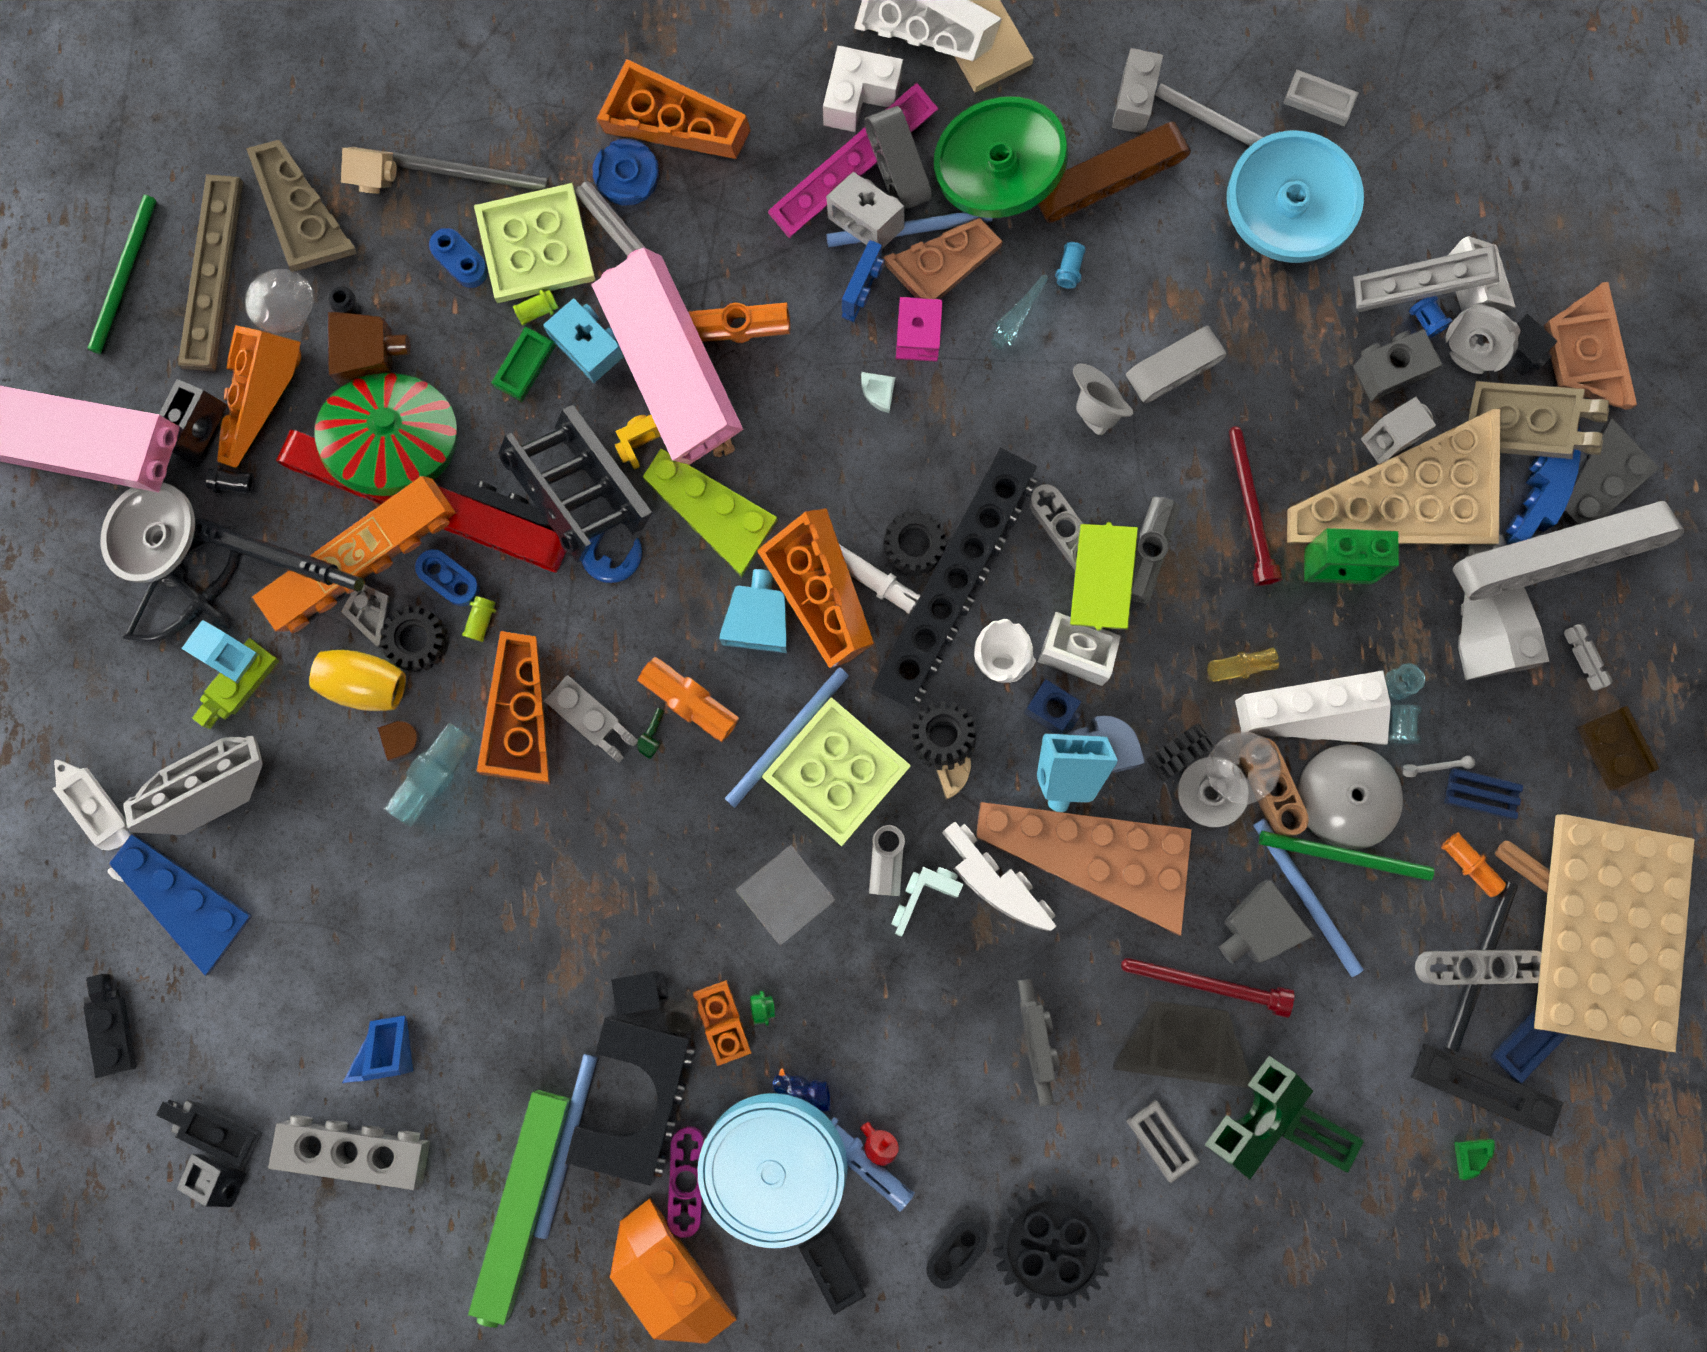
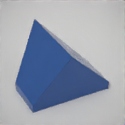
(383, 1052)

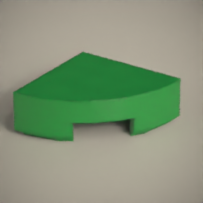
(1473, 1156)

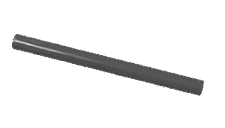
(470, 171)

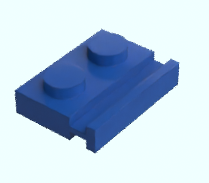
(861, 281)

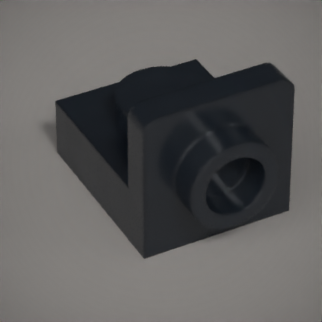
(210, 1182)

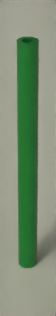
(121, 274)
(1346, 855)

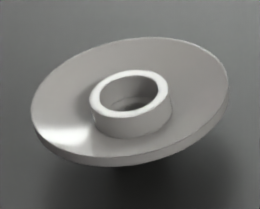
(1200, 808)

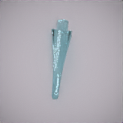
(1010, 323)

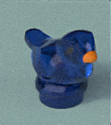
(798, 1086)

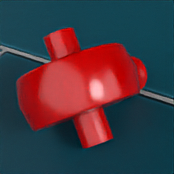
(880, 1145)

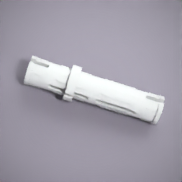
(881, 583)

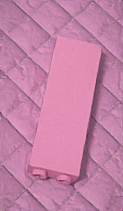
(666, 356)
(85, 439)

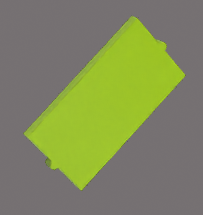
(1104, 576)

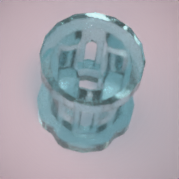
(1410, 674)
(1404, 724)

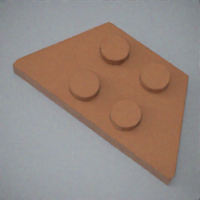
(1592, 350)

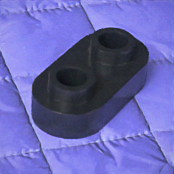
(958, 1254)

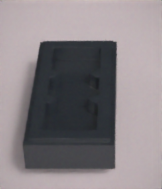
(832, 1271)

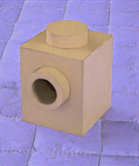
(368, 169)

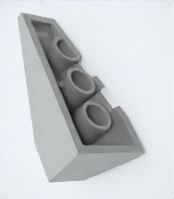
(1499, 631)

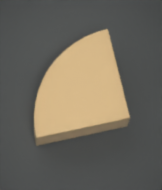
(955, 779)

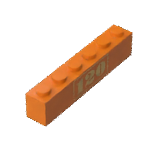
(358, 551)

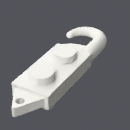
(91, 808)

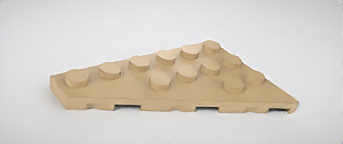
(1428, 494)

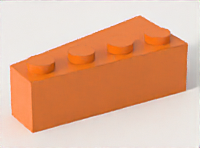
(818, 586)

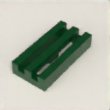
(1349, 1153)

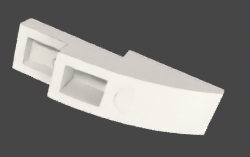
(1005, 893)

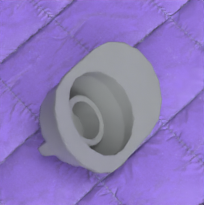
(1099, 399)

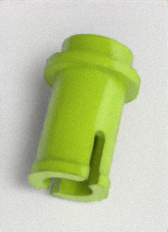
(535, 307)
(479, 618)

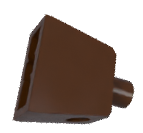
(361, 346)

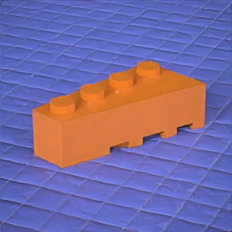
(669, 114)
(514, 721)

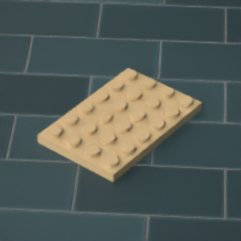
(1614, 933)

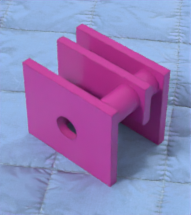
(919, 329)

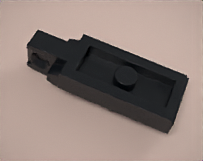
(107, 1028)
(210, 1131)

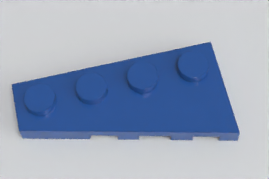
(186, 906)

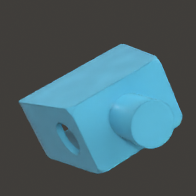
(756, 616)
(1073, 768)

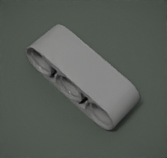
(1176, 364)

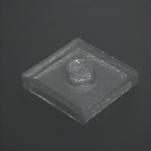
(785, 895)

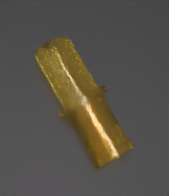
(1243, 665)

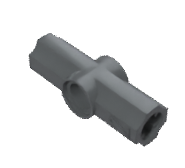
(1157, 531)

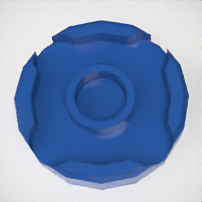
(626, 172)

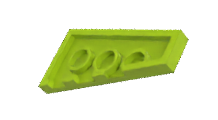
(718, 514)

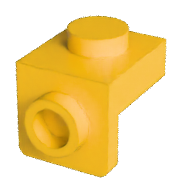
(636, 433)

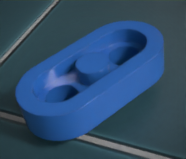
(457, 256)
(448, 579)

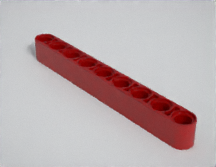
(472, 519)

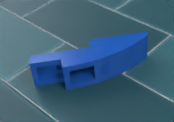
(1552, 488)

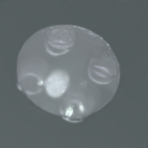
(279, 301)

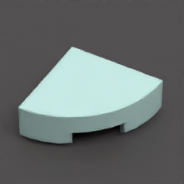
(878, 390)

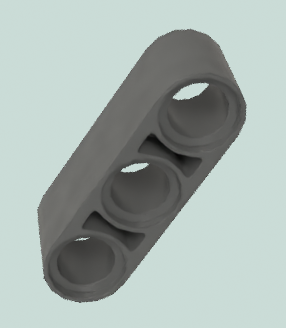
(898, 157)

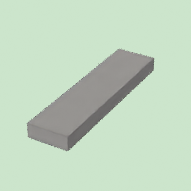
(1426, 279)

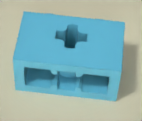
(591, 357)

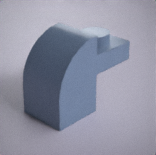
(1122, 740)

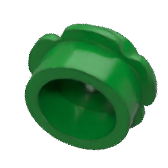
(762, 1008)

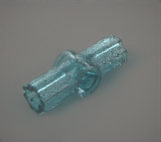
(429, 774)

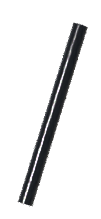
(1472, 991)

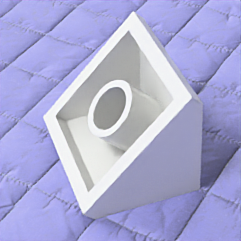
(1493, 295)
(1080, 650)

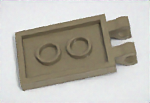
(1541, 418)

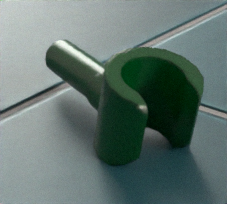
(646, 743)

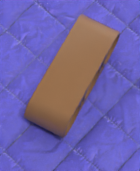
(1287, 800)

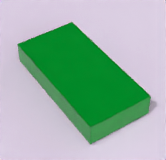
(523, 364)

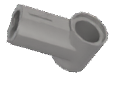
(886, 866)

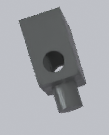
(1263, 926)

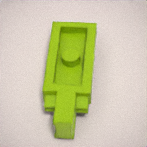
(226, 696)

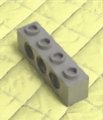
(292, 1153)

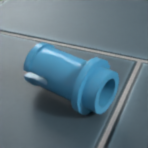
(1071, 262)

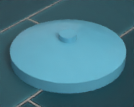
(1295, 196)

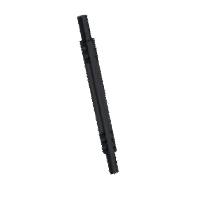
(270, 553)

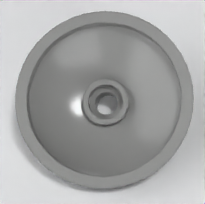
(147, 533)
(1327, 796)

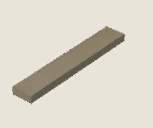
(210, 273)

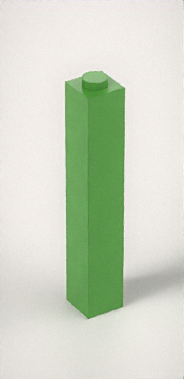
(519, 1209)

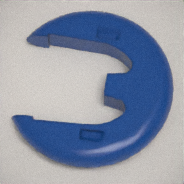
(602, 570)

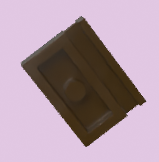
(1618, 748)

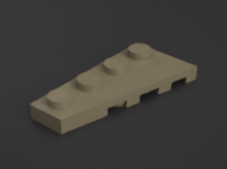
(299, 217)

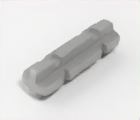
(1588, 657)

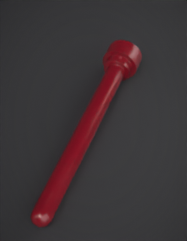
(1266, 570)
(1277, 1000)

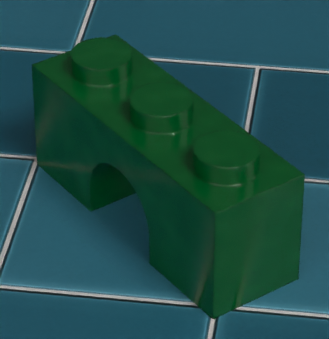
(1277, 1100)

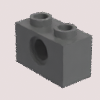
(1383, 378)

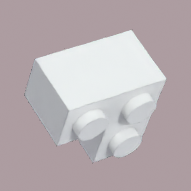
(857, 79)

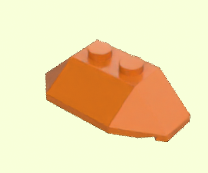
(665, 1281)

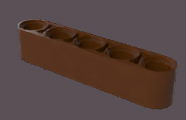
(1115, 171)

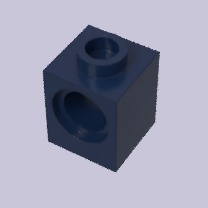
(1038, 711)

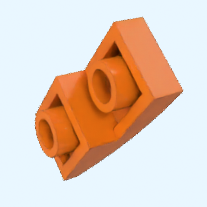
(722, 1023)

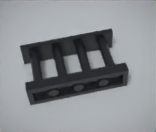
(590, 457)

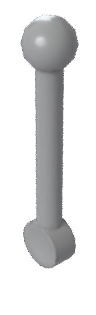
(1411, 770)

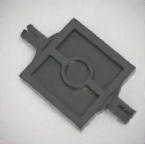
(1042, 1056)

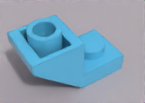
(220, 651)

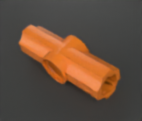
(760, 322)
(688, 699)

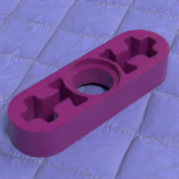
(675, 1209)

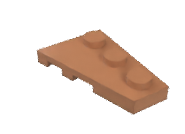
(940, 264)

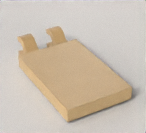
(1005, 57)

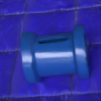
(1430, 316)

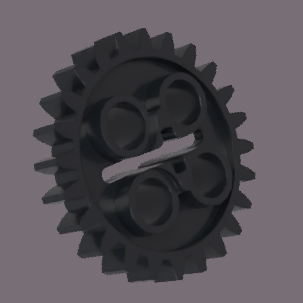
(1045, 1281)

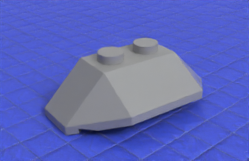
(196, 788)

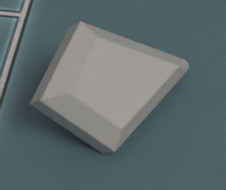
(368, 611)

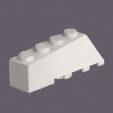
(947, 25)
(1332, 709)

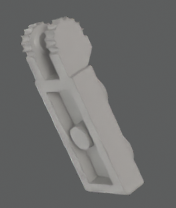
(588, 716)

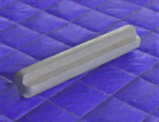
(608, 218)

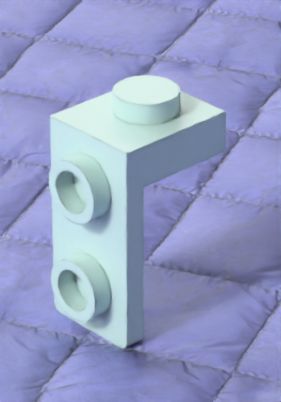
(942, 881)

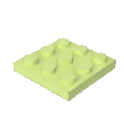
(534, 243)
(836, 771)

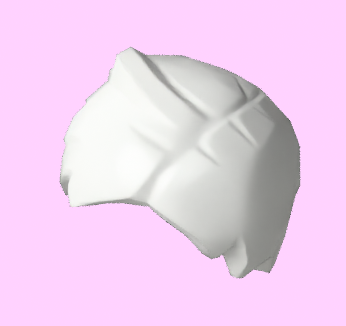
(1004, 651)

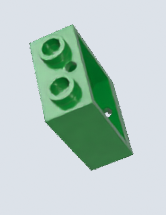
(1361, 553)

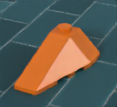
(261, 371)

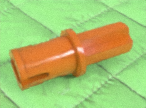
(1474, 865)

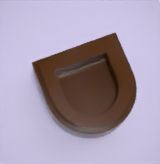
(398, 740)

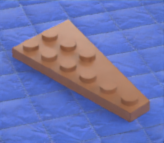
(1114, 859)

